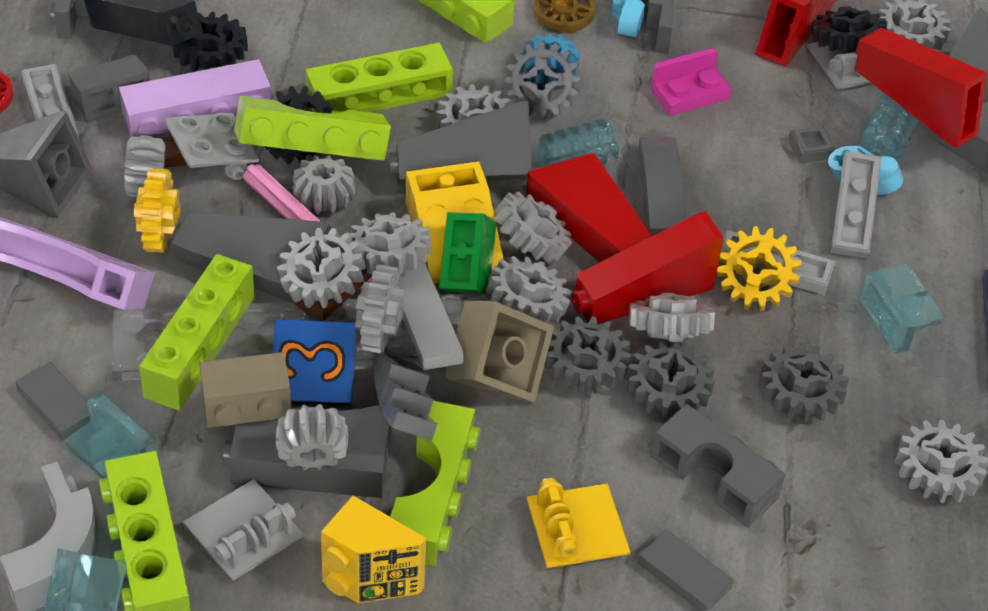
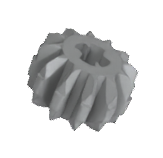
(140, 156)
(323, 184)
(312, 437)

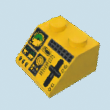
(371, 555)

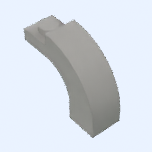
(74, 529)

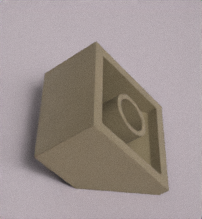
(501, 350)
(245, 389)

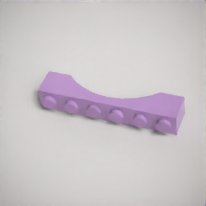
(75, 266)

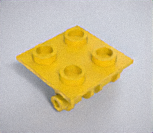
(576, 524)

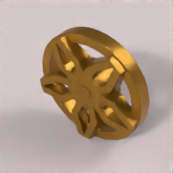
(563, 10)

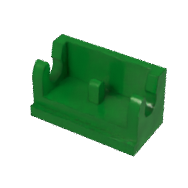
(467, 253)

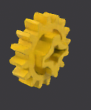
(157, 210)
(772, 273)

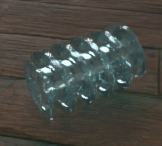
(888, 129)
(579, 141)

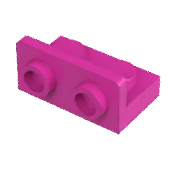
(689, 82)

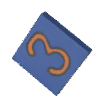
(317, 359)

